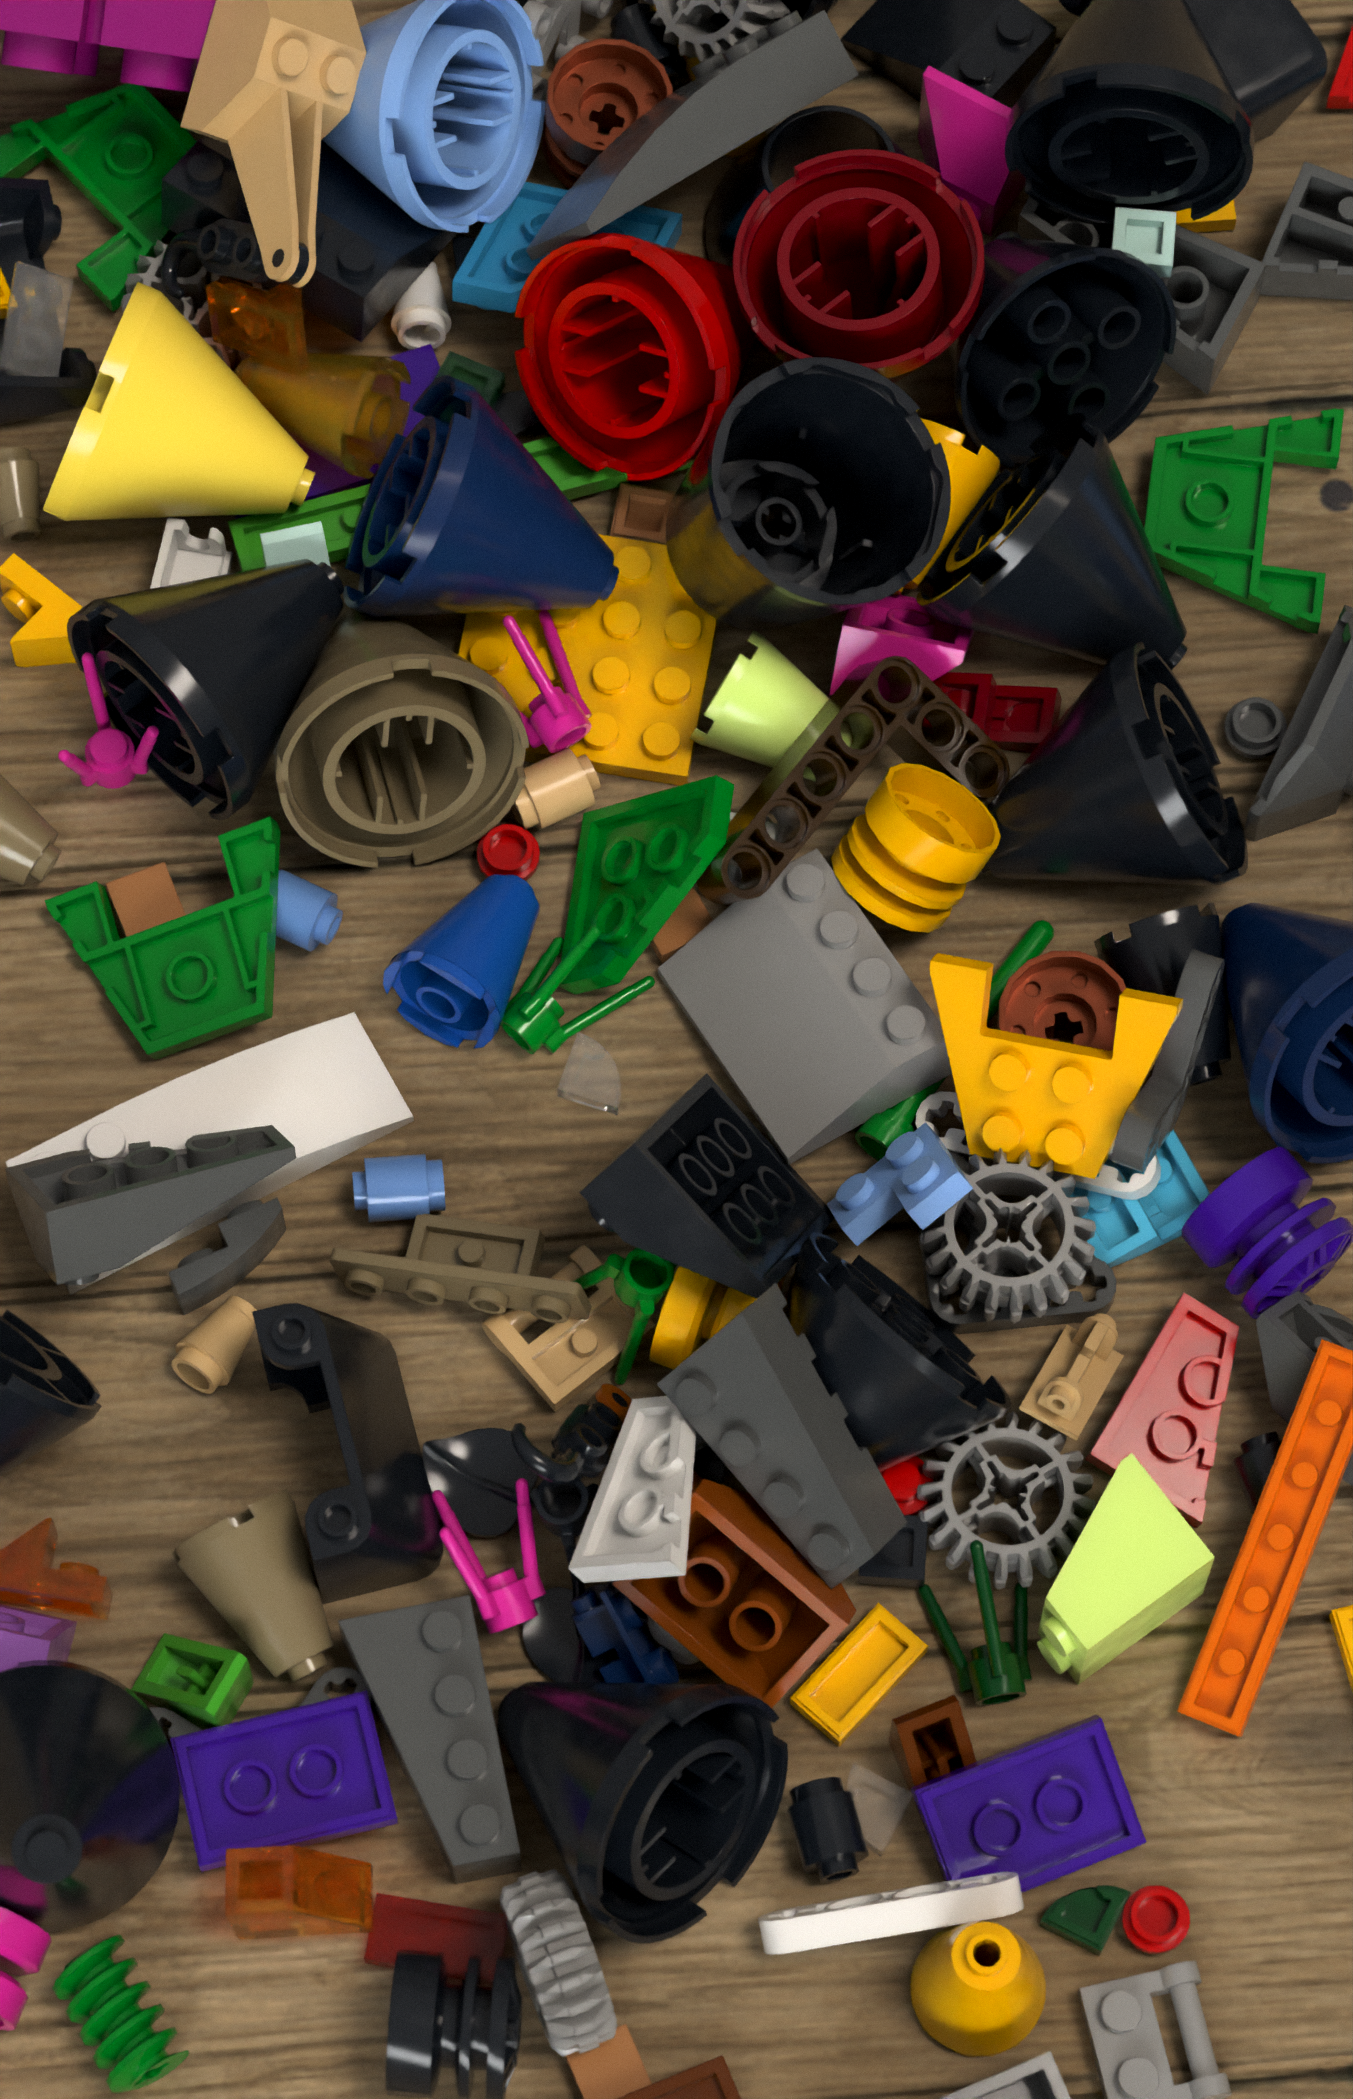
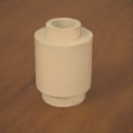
(555, 790)

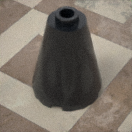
(1154, 964)

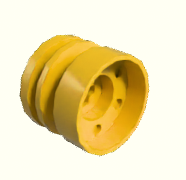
(915, 847)

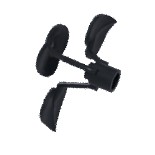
(479, 1481)

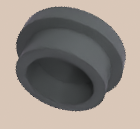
(1255, 728)

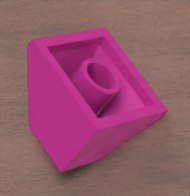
(965, 142)
(901, 629)

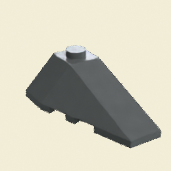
(109, 1211)

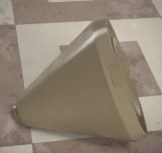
(397, 747)

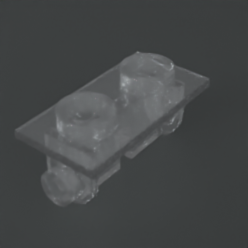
(35, 322)

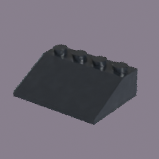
(363, 239)
(709, 1194)

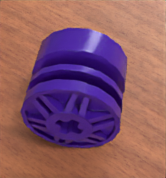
(1260, 1223)

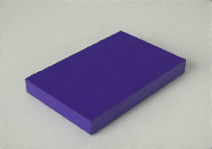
(284, 1779)
(1032, 1809)

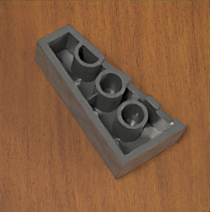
(786, 1438)

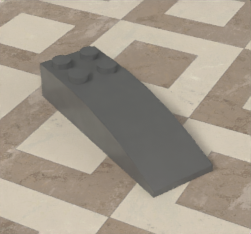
(725, 106)

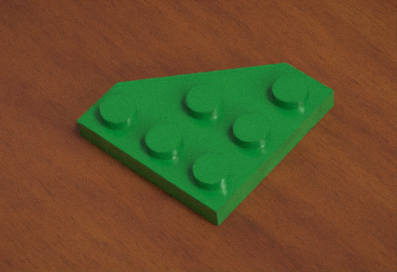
(636, 870)

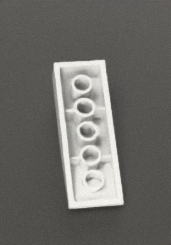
(313, 1085)

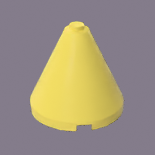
(173, 431)

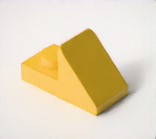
(43, 610)

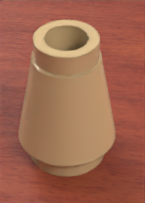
(215, 1346)

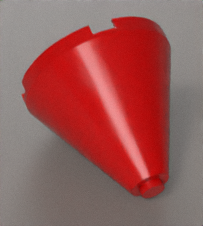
(630, 351)

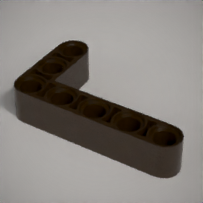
(838, 766)

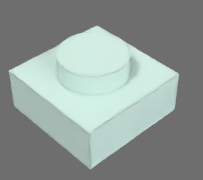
(1146, 236)

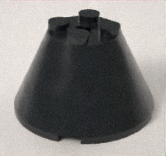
(1058, 338)
(886, 1357)

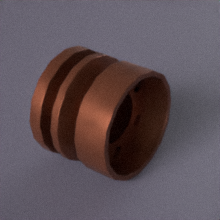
(596, 90)
(1063, 994)

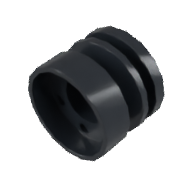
(451, 2025)

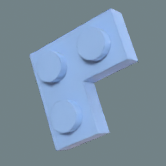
(911, 1175)

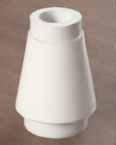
(422, 311)

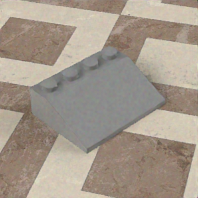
(807, 1009)

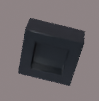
(901, 1559)

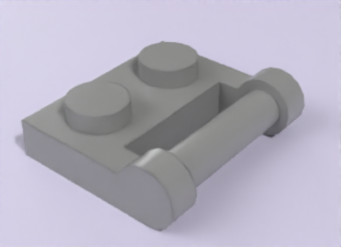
(1130, 2043)

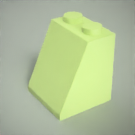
(1122, 1577)

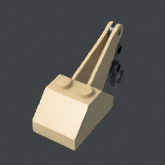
(272, 90)

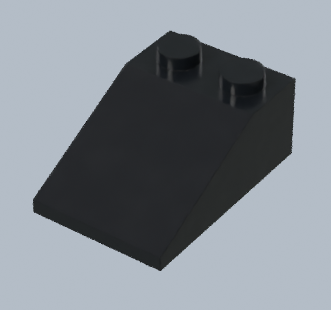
(978, 42)

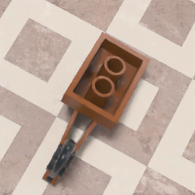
(747, 1592)

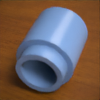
(306, 912)
(399, 1187)

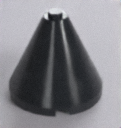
(1131, 118)
(1059, 558)
(211, 670)
(1121, 790)
(647, 1791)
(80, 1794)

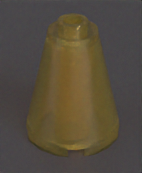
(336, 406)

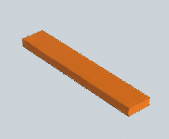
(1276, 1547)

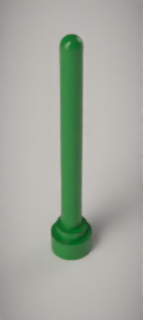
(884, 1128)

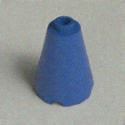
(466, 963)

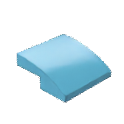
(1138, 1226)

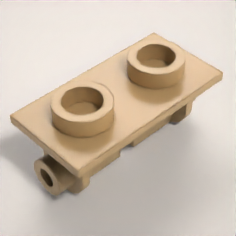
(1075, 1376)

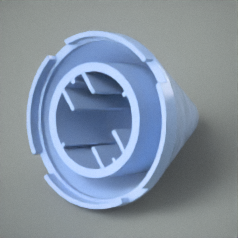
(446, 110)

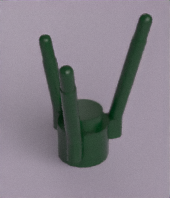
(995, 1671)

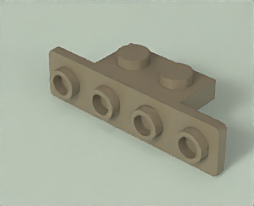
(469, 1263)

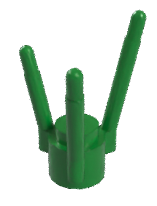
(534, 1014)
(639, 1283)

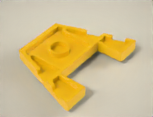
(1039, 1091)

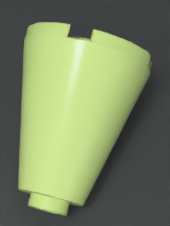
(763, 707)

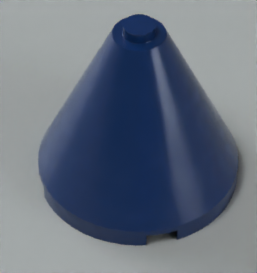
(470, 522)
(1294, 1024)

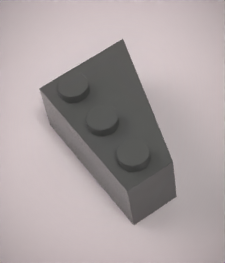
(1313, 239)

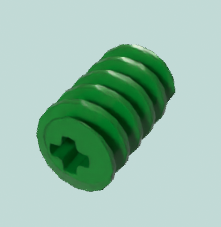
(116, 2018)

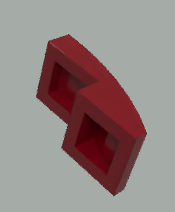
(1009, 715)

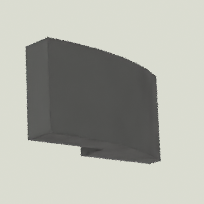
(246, 1240)

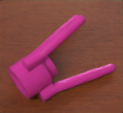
(556, 717)
(109, 752)
(499, 1596)

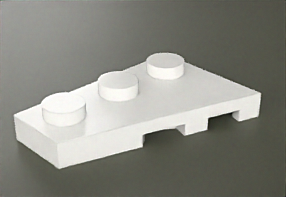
(643, 1499)

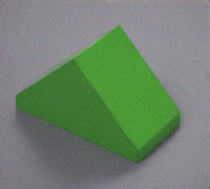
(195, 1680)

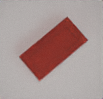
(436, 1928)

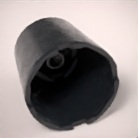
(808, 498)

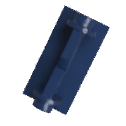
(621, 1624)

